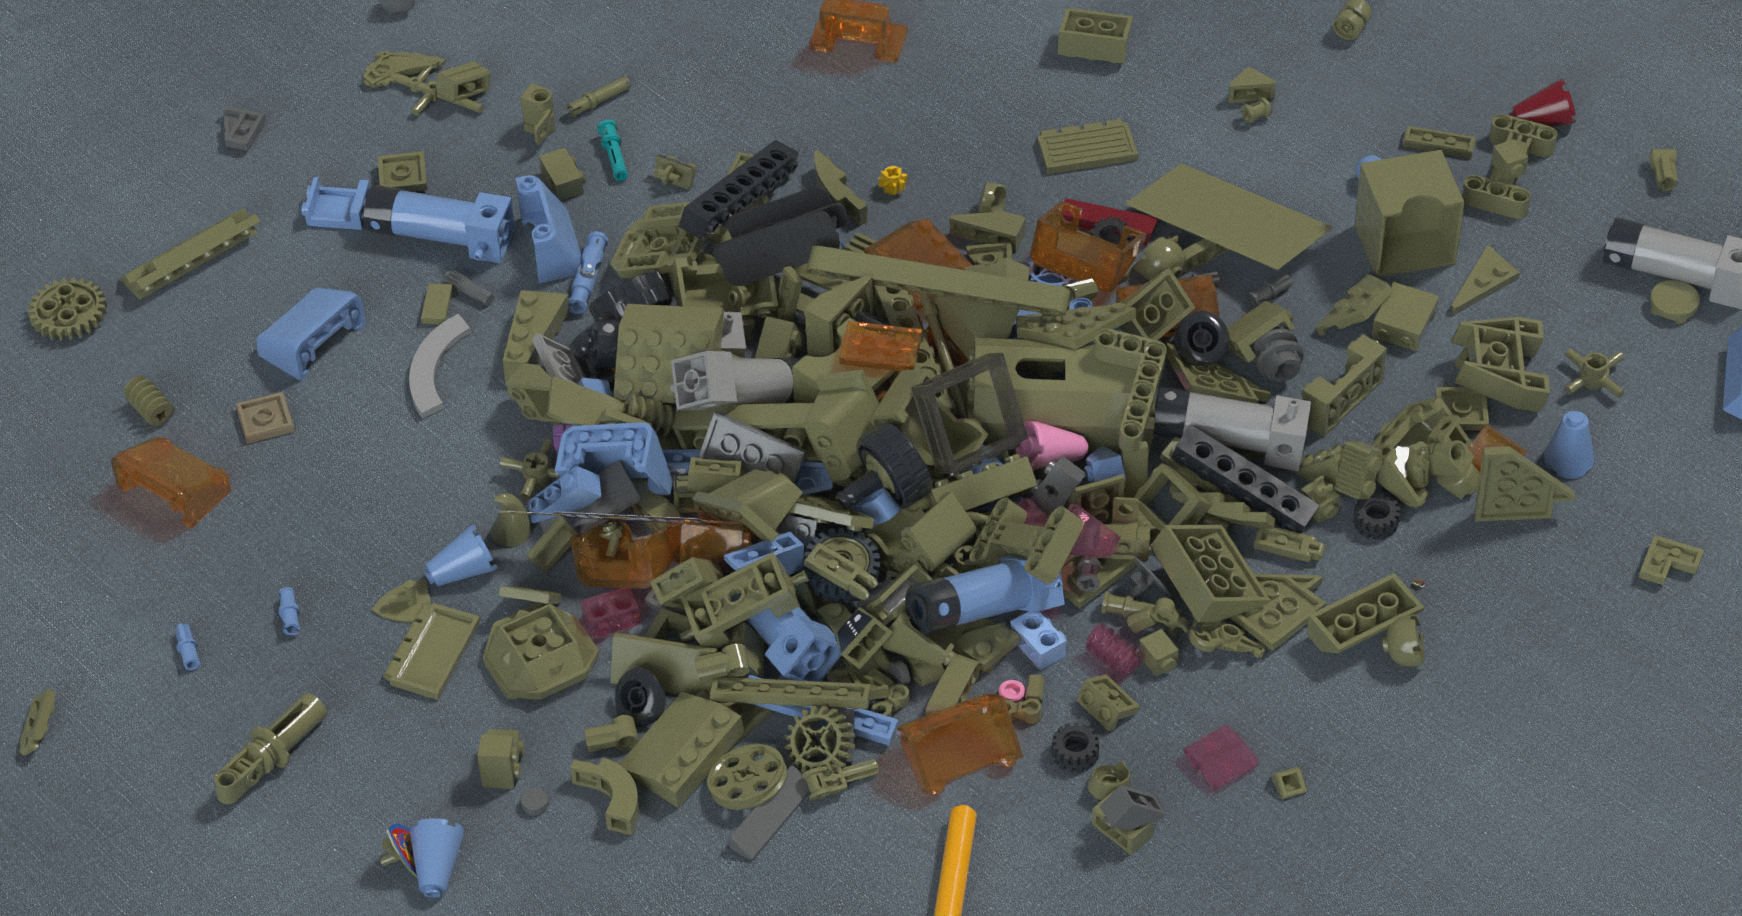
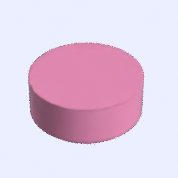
(1012, 690)

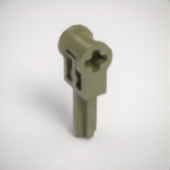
(825, 783)

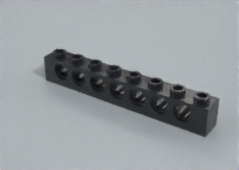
(738, 189)

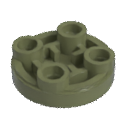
(1674, 300)

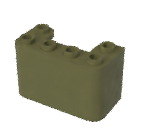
(900, 410)
(922, 536)

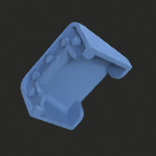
(553, 235)
(306, 326)
(604, 444)

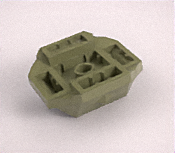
(655, 243)
(539, 652)

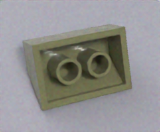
(1095, 35)

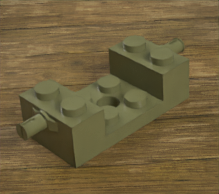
(1334, 402)
(762, 586)

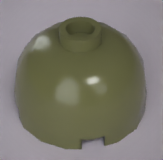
(1160, 256)
(1405, 642)

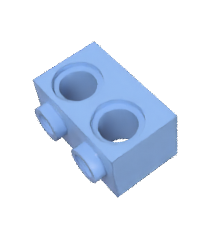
(1039, 639)

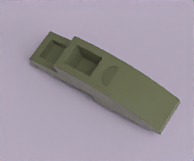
(834, 182)

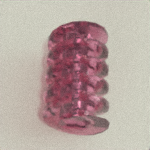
(1113, 651)

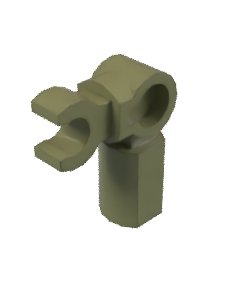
(1162, 612)
(898, 694)
(1030, 709)

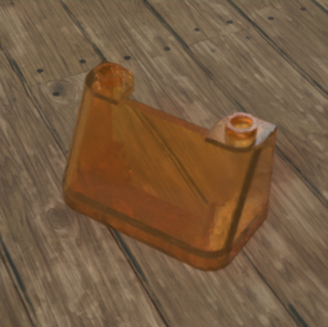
(172, 475)
(712, 540)
(635, 561)
(959, 741)

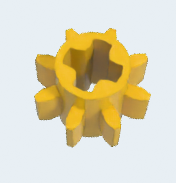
(892, 180)

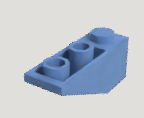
(567, 494)

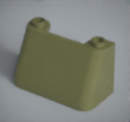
(708, 288)
(1407, 428)
(928, 648)

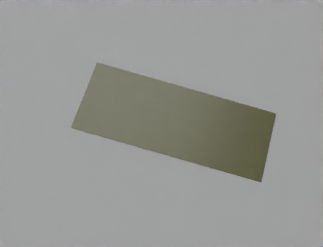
(1229, 216)

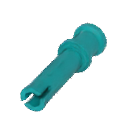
(611, 143)

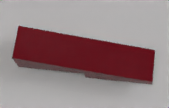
(1093, 213)

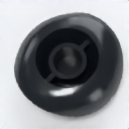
(1201, 338)
(640, 696)

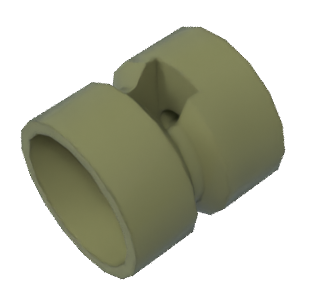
(1352, 19)

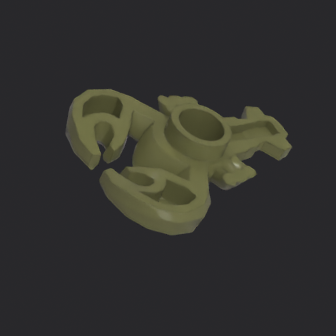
(1223, 637)

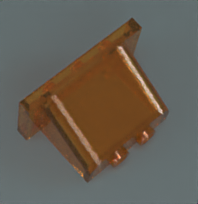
(861, 23)

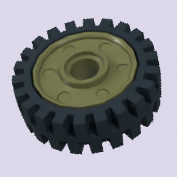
(852, 548)

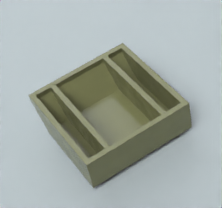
(652, 338)

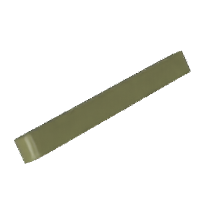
(939, 280)

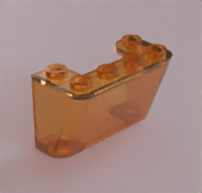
(1079, 255)

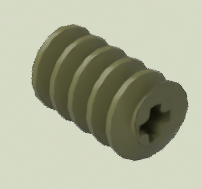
(148, 400)
(655, 413)

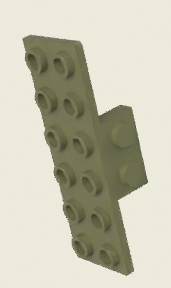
(588, 407)

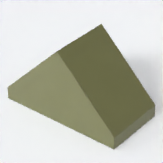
(1251, 86)

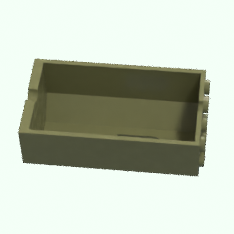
(1085, 403)

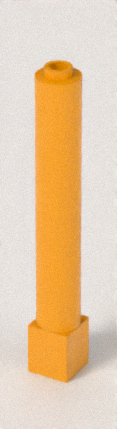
(955, 861)

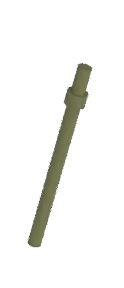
(930, 313)

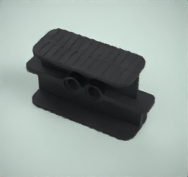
(779, 235)

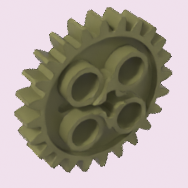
(67, 308)

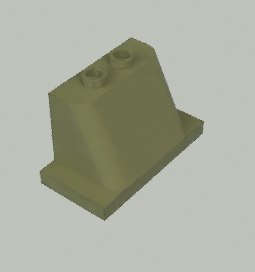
(840, 419)
(754, 499)

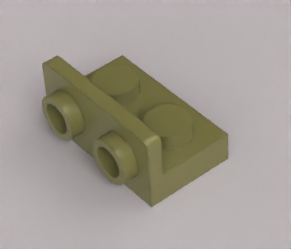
(1106, 701)

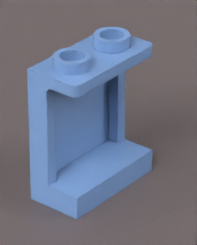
(335, 206)

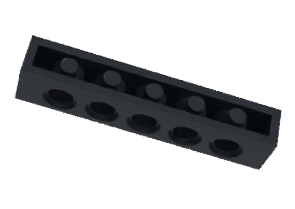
(1241, 469)

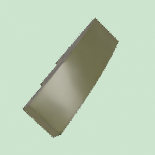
(1231, 512)

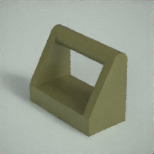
(551, 545)

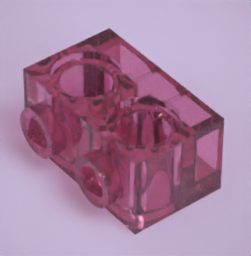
(610, 612)

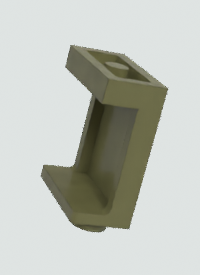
(1405, 316)
(1254, 326)

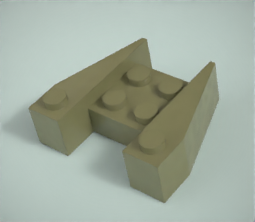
(1497, 361)

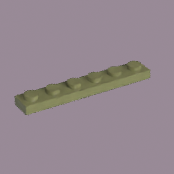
(790, 692)

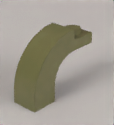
(618, 785)

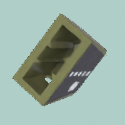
(861, 637)

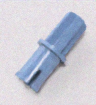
(187, 647)

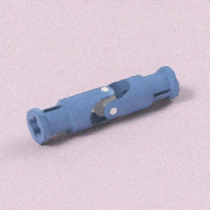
(587, 274)

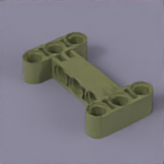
(1504, 196)
(1043, 546)

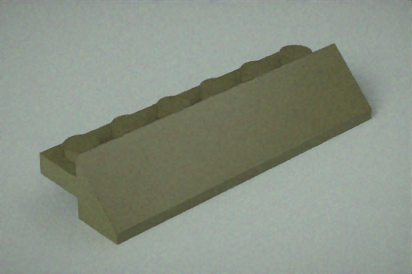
(190, 253)

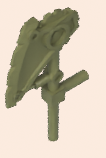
(396, 67)

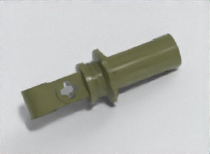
(268, 748)

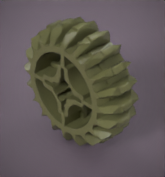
(803, 755)

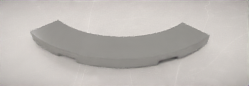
(427, 360)

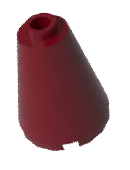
(1548, 106)

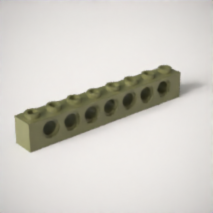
(898, 309)

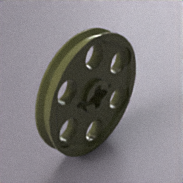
(747, 776)

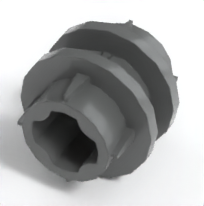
(1278, 354)

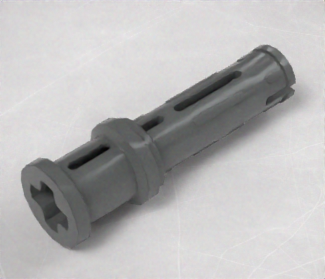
(1088, 571)

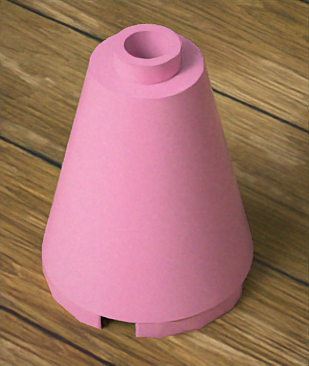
(1049, 444)

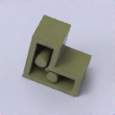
(779, 340)
(499, 758)

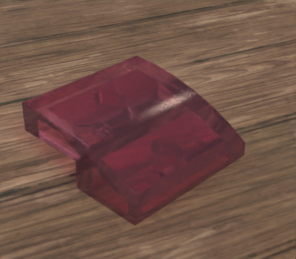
(1221, 757)

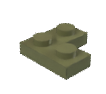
(1666, 554)

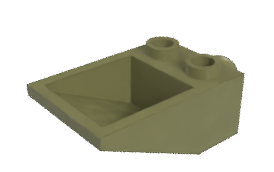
(531, 390)

